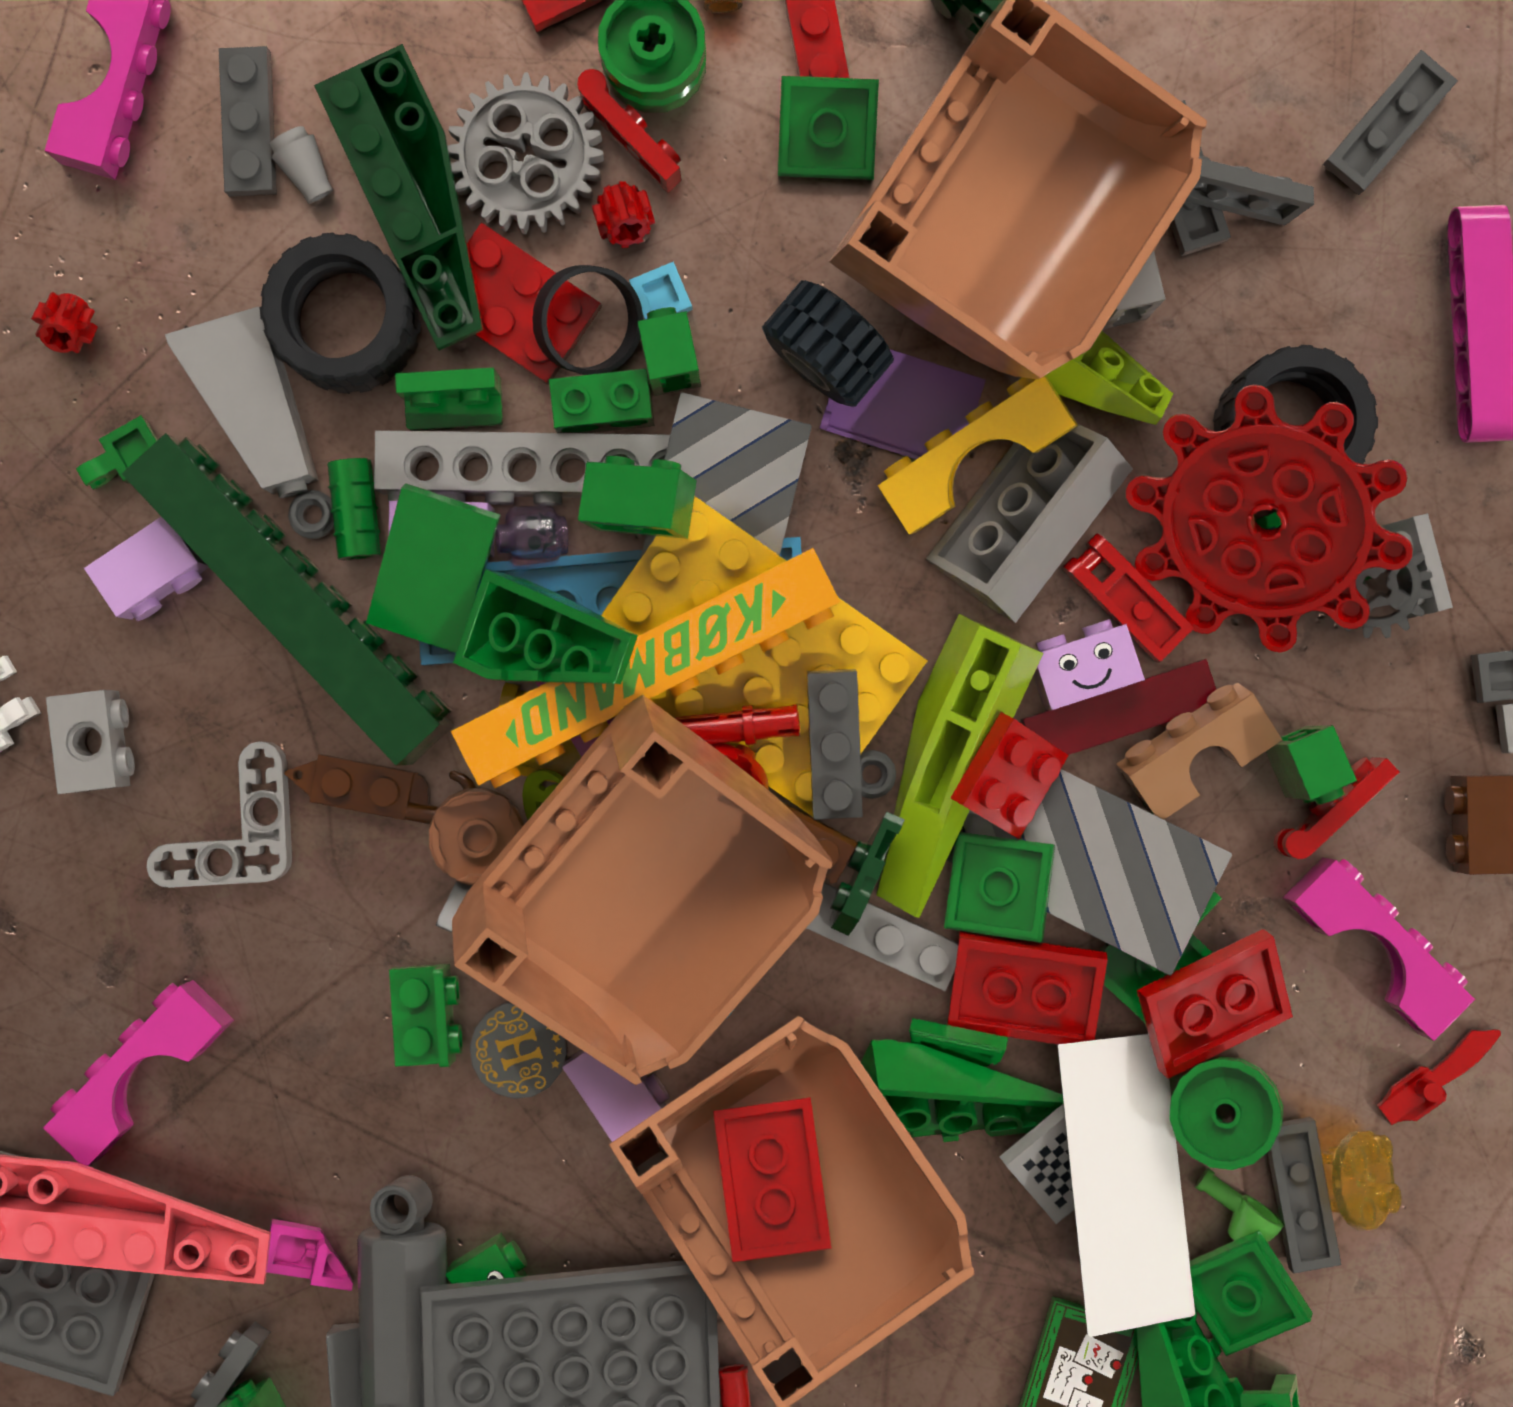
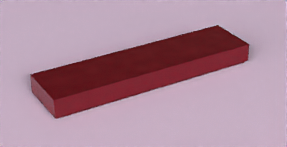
(1125, 709)

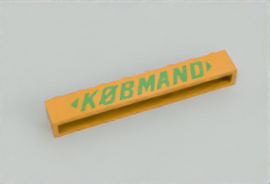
(660, 661)

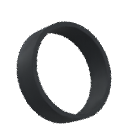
(632, 334)

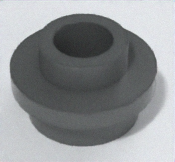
(298, 511)
(887, 777)

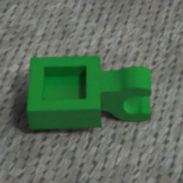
(122, 450)

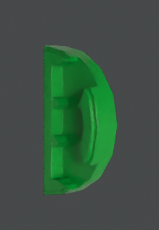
(959, 1042)

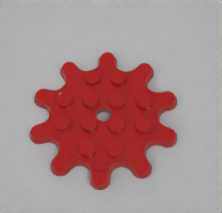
(1265, 465)

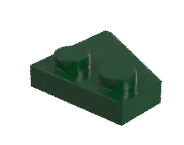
(867, 864)

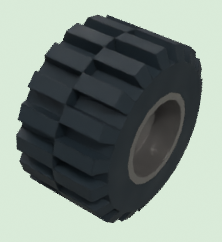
(828, 343)

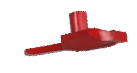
(1422, 1088)

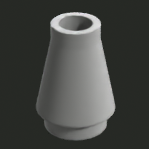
(301, 162)

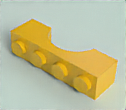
(924, 488)

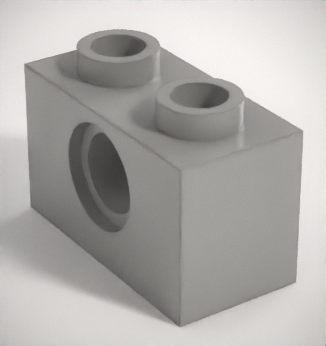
(69, 723)

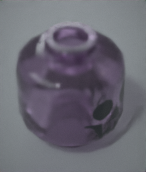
(532, 536)

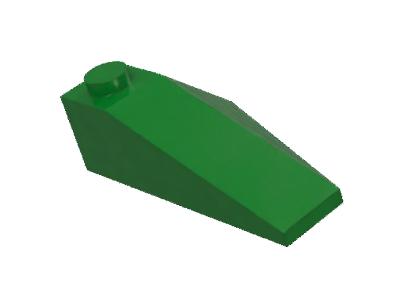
(540, 636)
(951, 1095)
(1183, 1367)

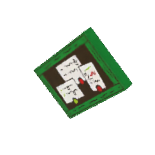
(1077, 1368)

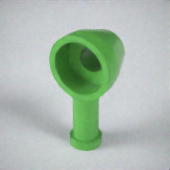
(1248, 1213)

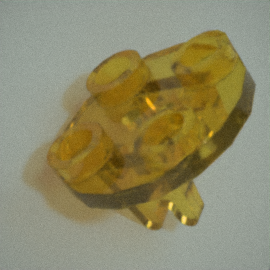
(1363, 1179)

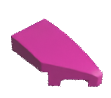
(305, 1253)

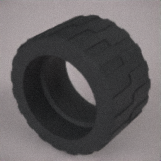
(299, 273)
(1325, 374)

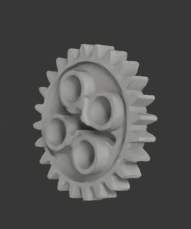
(539, 113)

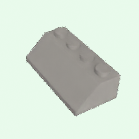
(1029, 518)

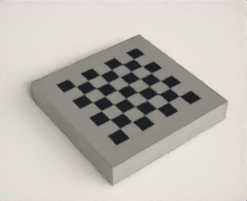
(1043, 1165)

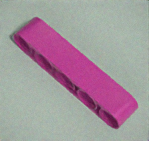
(1482, 320)

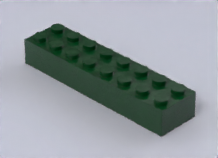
(288, 598)

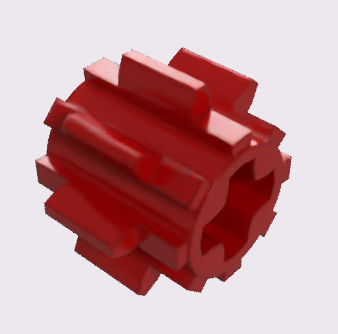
(623, 214)

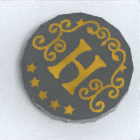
(516, 1052)

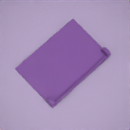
(907, 406)

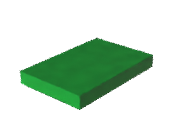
(432, 567)

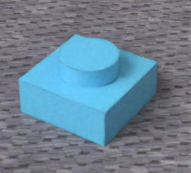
(661, 289)

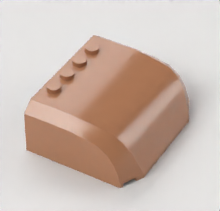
(1026, 194)
(642, 896)
(889, 1215)

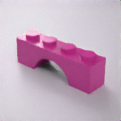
(96, 129)
(1420, 988)
(98, 1114)

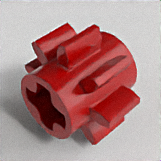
(64, 322)

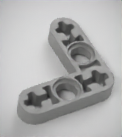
(254, 835)

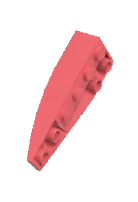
(102, 1221)

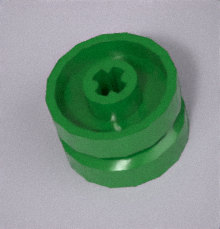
(658, 78)
(1208, 1135)

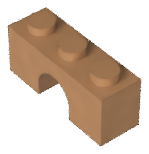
(1161, 767)

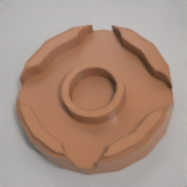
(472, 832)

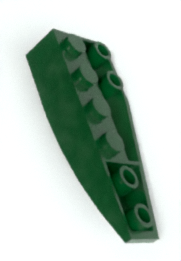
(409, 185)

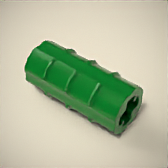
(354, 509)

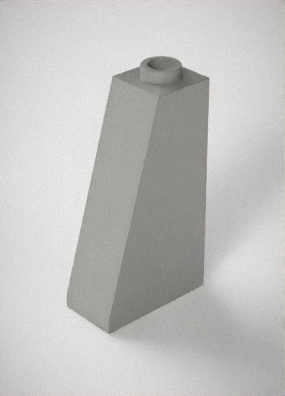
(249, 397)

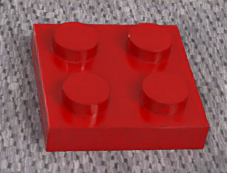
(1009, 775)

